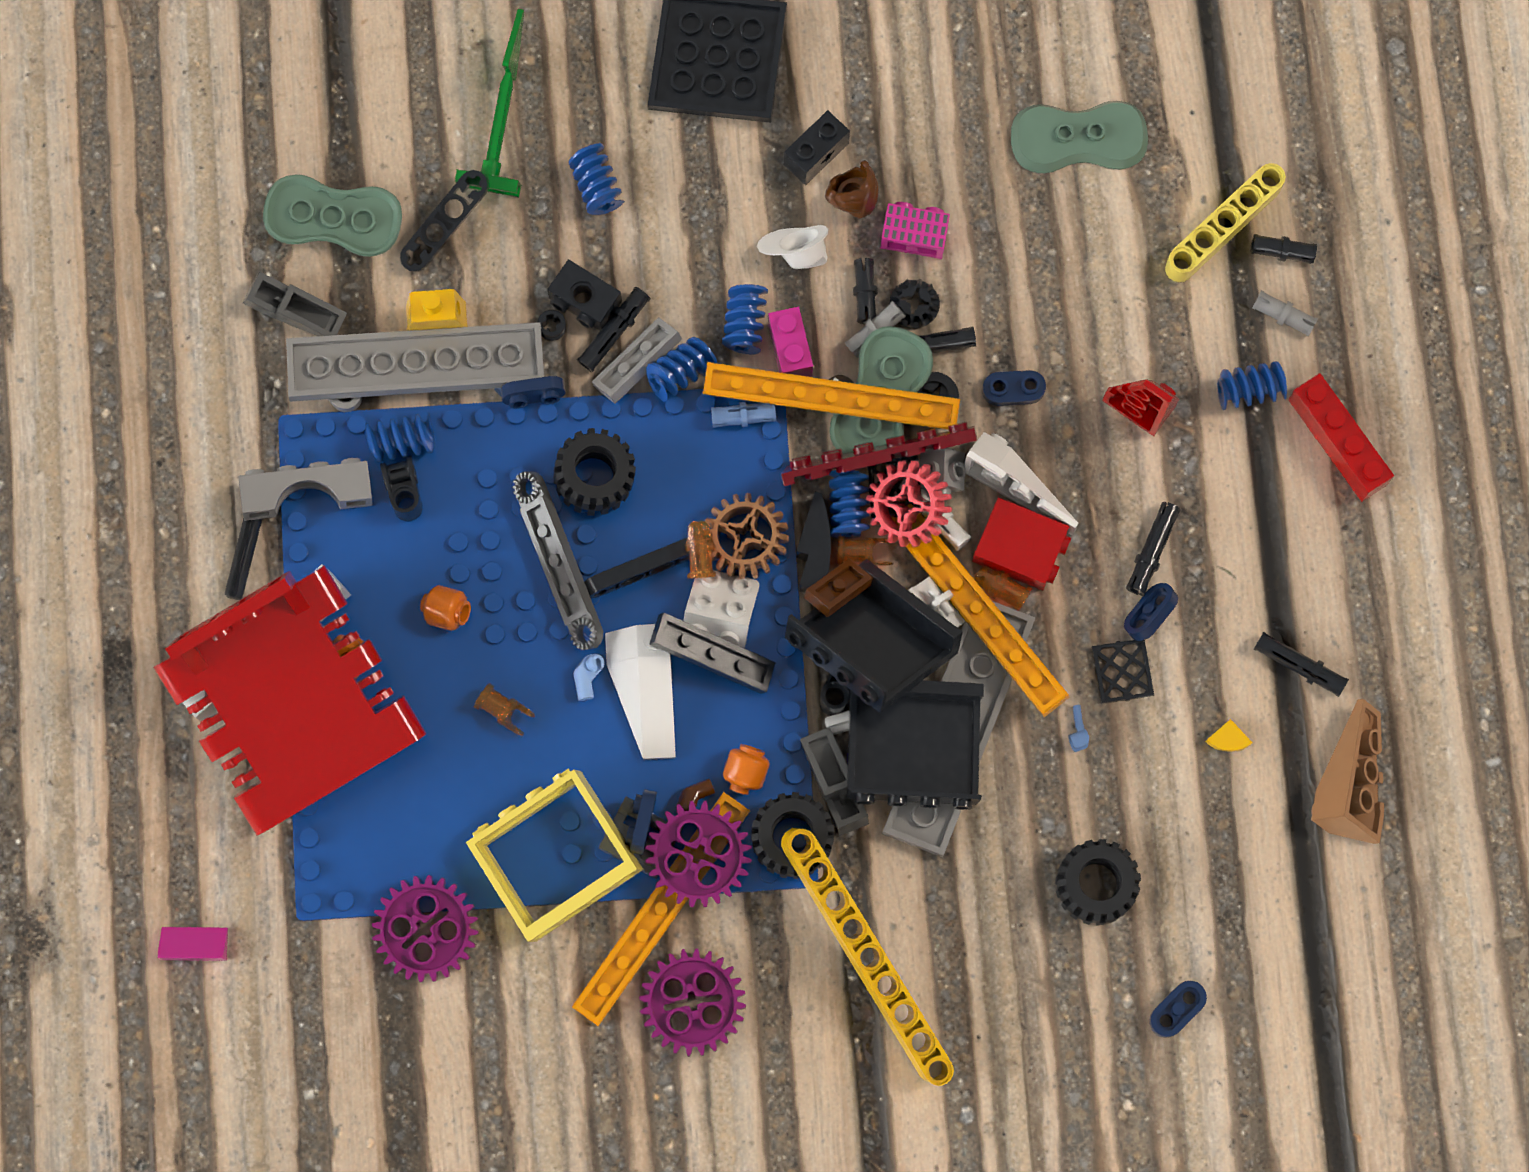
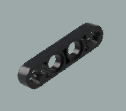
(448, 224)
(637, 569)

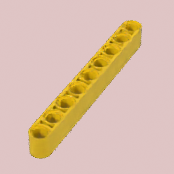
(878, 968)

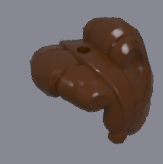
(854, 191)

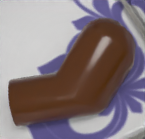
(695, 793)

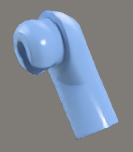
(585, 673)

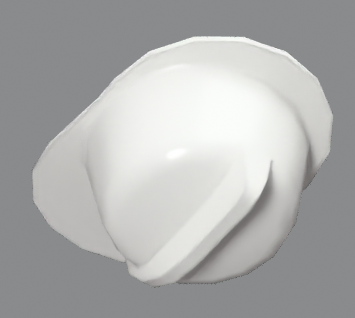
(797, 246)

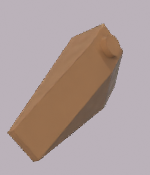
(1348, 790)

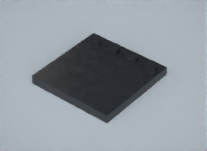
(718, 58)

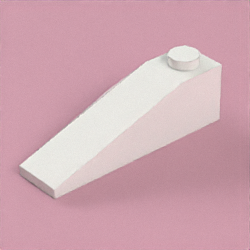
(1006, 473)
(644, 688)

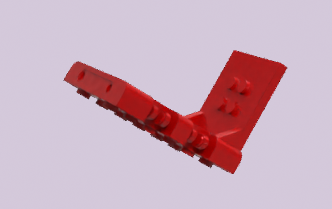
(287, 696)

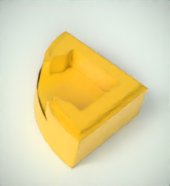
(1229, 738)

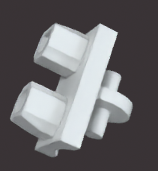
(933, 597)

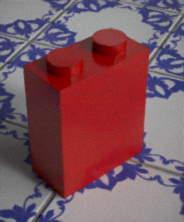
(1022, 544)

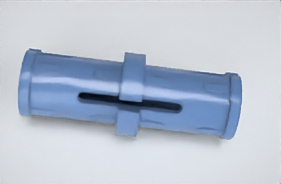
(743, 414)

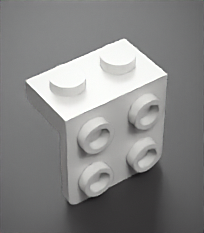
(722, 606)

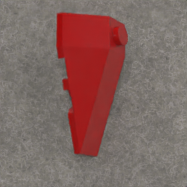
(1143, 403)

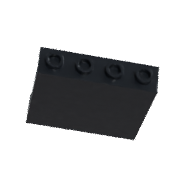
(877, 641)
(917, 747)

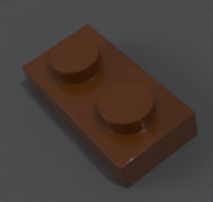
(838, 587)

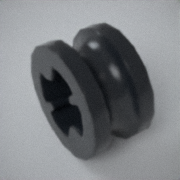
(561, 327)

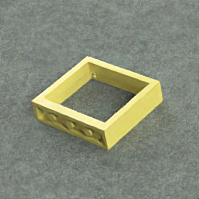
(514, 816)

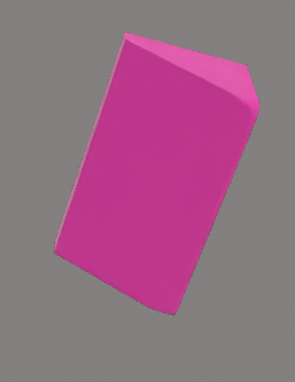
(193, 943)

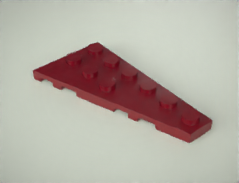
(868, 455)

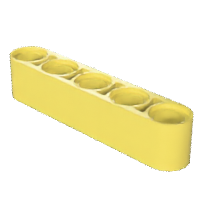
(1232, 210)

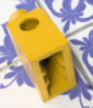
(435, 310)

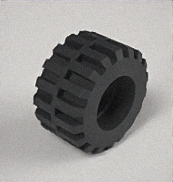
(598, 447)
(789, 807)
(1117, 862)

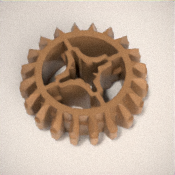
(753, 511)

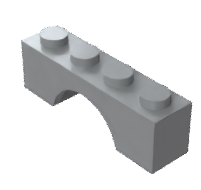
(265, 492)

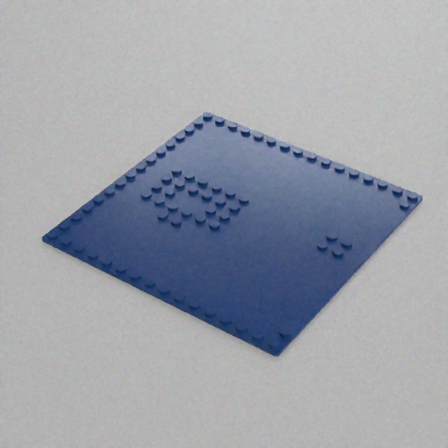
(471, 537)

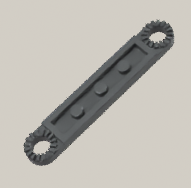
(557, 560)

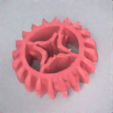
(907, 515)

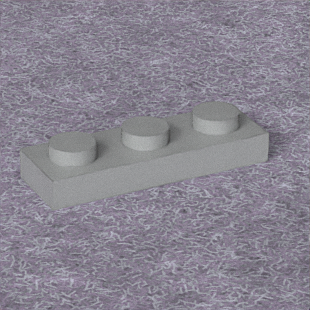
(632, 362)

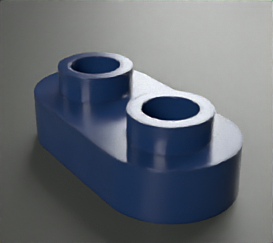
(1015, 390)
(528, 391)
(1151, 611)
(638, 834)
(1177, 1009)

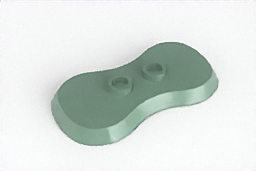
(1054, 138)
(308, 211)
(886, 360)

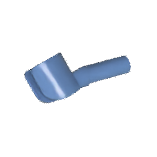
(1079, 739)

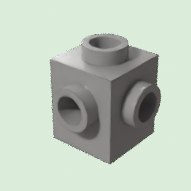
(950, 466)

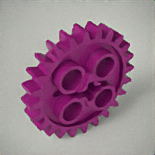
(687, 882)
(444, 951)
(698, 1032)

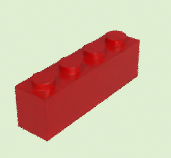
(1341, 437)

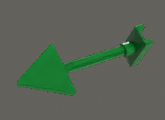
(491, 165)

